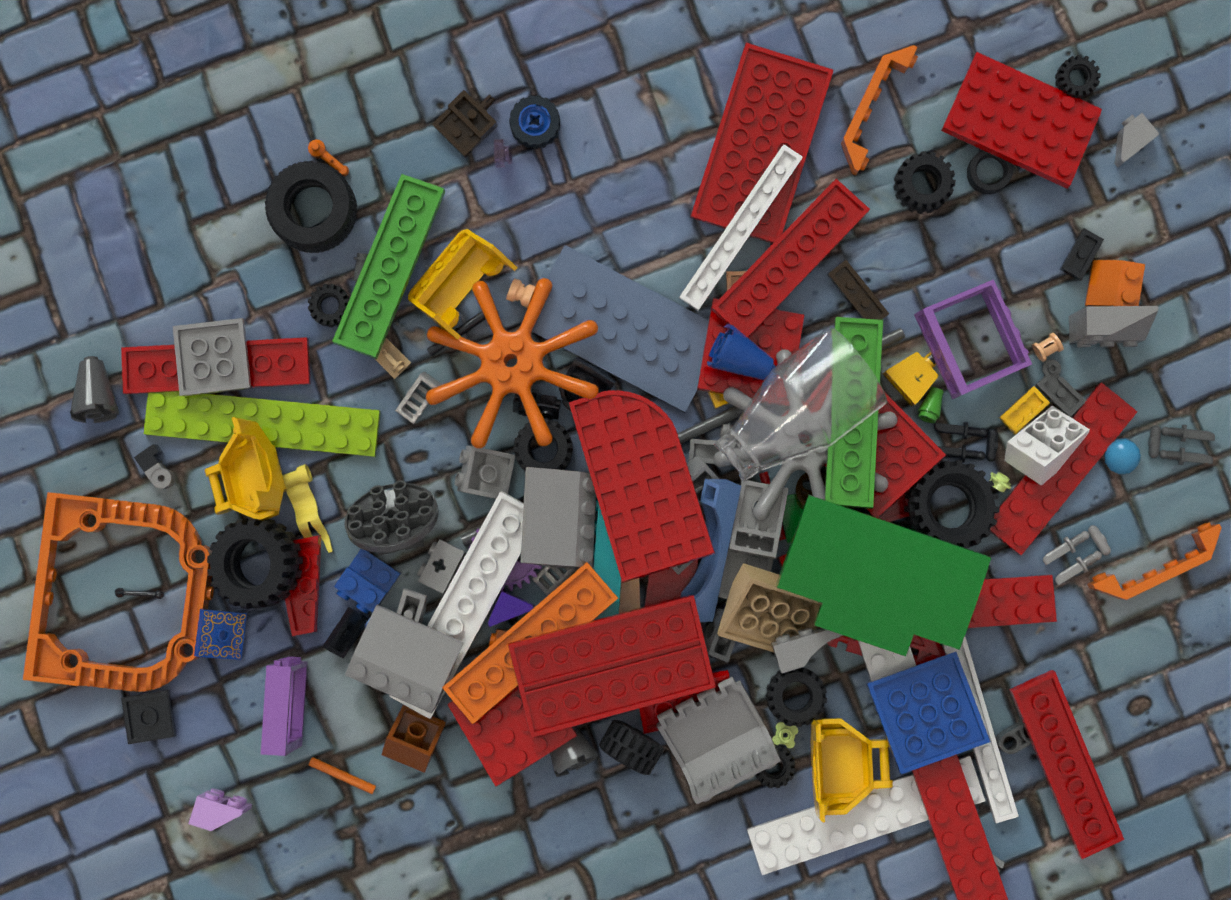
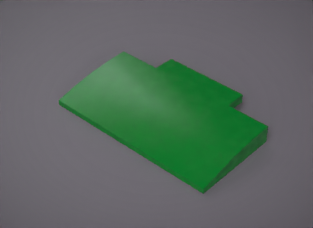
(881, 578)

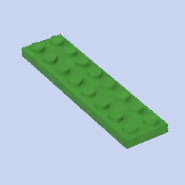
(388, 266)
(853, 457)

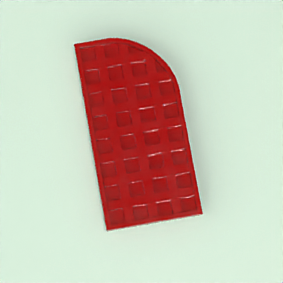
(641, 483)

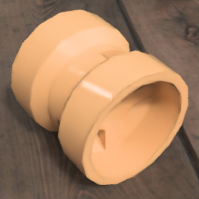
(519, 292)

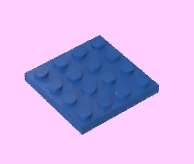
(928, 713)

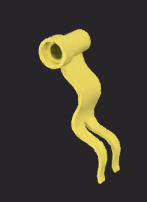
(305, 503)

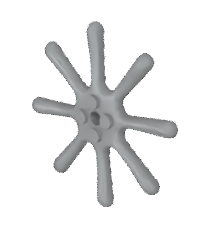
(809, 463)

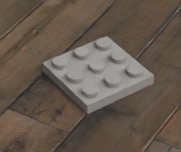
(211, 357)

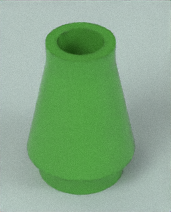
(931, 406)

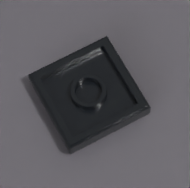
(148, 717)

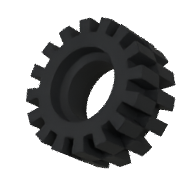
(1078, 64)
(317, 298)
(786, 773)

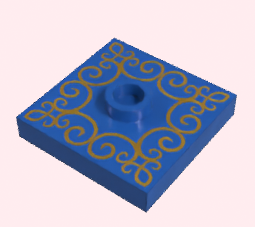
(220, 634)

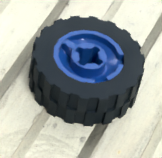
(534, 108)

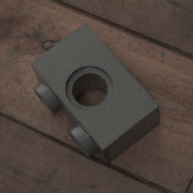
(717, 647)

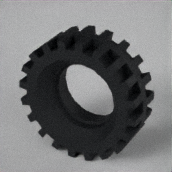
(976, 490)

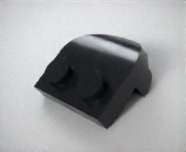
(585, 372)

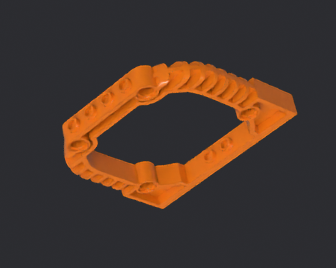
(48, 658)

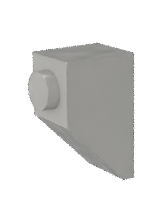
(1133, 137)
(412, 605)

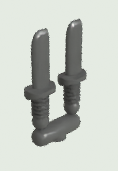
(1181, 455)

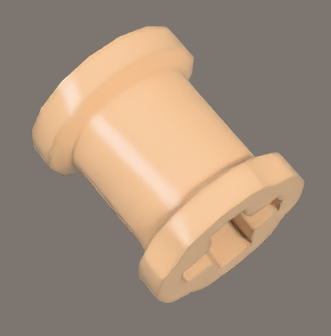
(1047, 347)

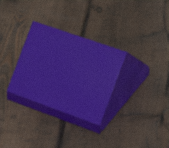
(508, 607)

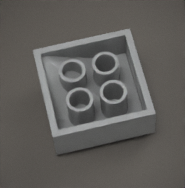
(1111, 325)

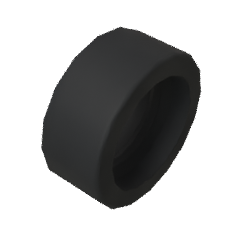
(981, 187)

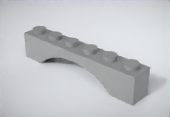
(797, 650)

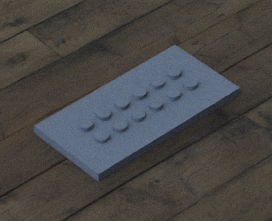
(639, 331)

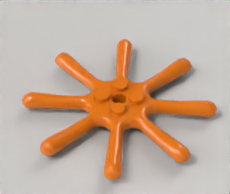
(513, 379)

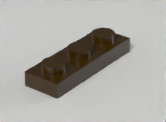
(857, 292)

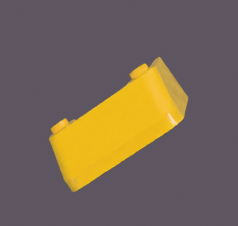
(453, 277)

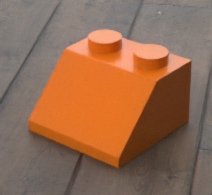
(1114, 283)

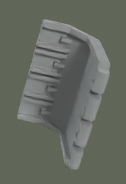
(718, 739)

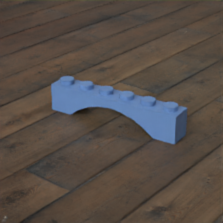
(720, 505)

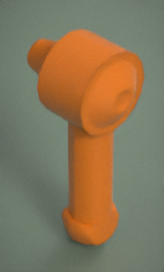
(318, 150)

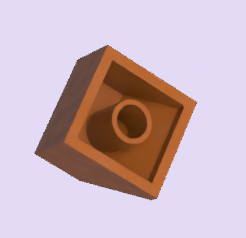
(413, 739)

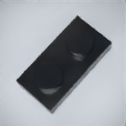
(1081, 254)
(345, 632)

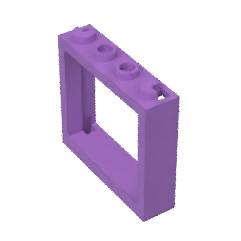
(942, 353)
(284, 706)

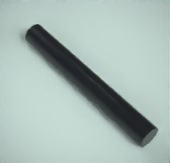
(461, 330)

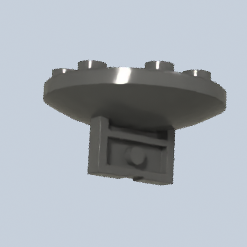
(391, 518)

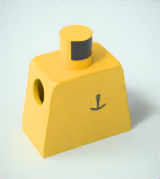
(913, 376)

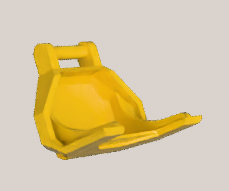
(248, 474)
(844, 766)

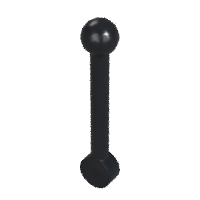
(119, 592)

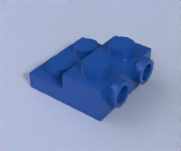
(366, 581)

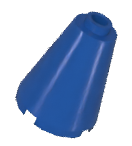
(739, 355)

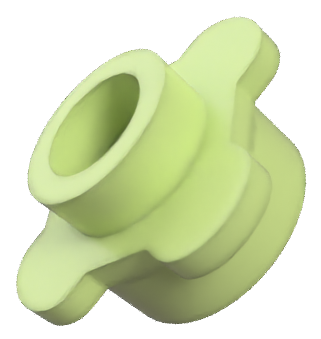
(1000, 481)
(791, 732)

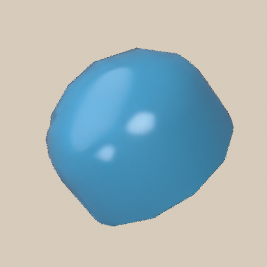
(1122, 456)

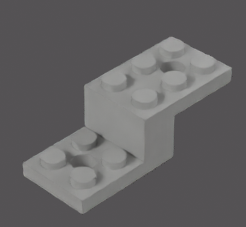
(752, 539)

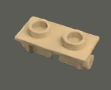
(392, 359)

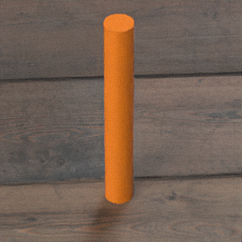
(342, 775)

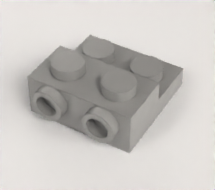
(484, 472)

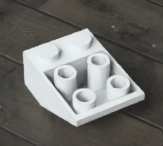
(1045, 444)

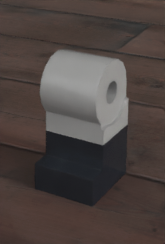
(154, 468)

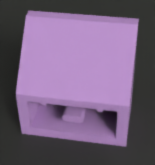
(215, 809)

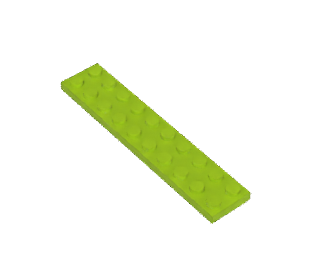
(283, 422)

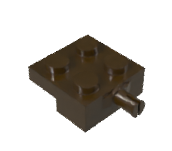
(466, 122)

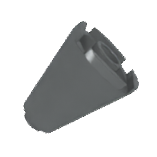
(93, 393)
(573, 755)

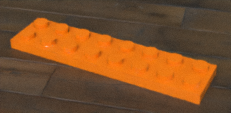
(492, 673)

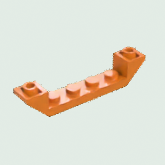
(898, 60)
(1206, 541)

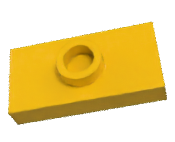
(1024, 410)

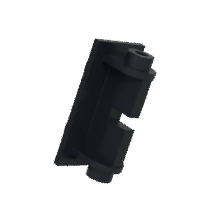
(548, 406)

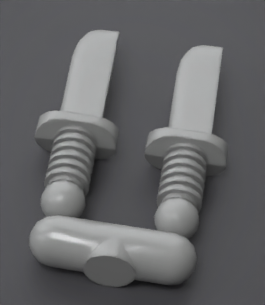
(1081, 564)

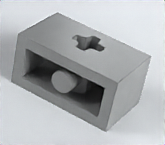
(452, 559)

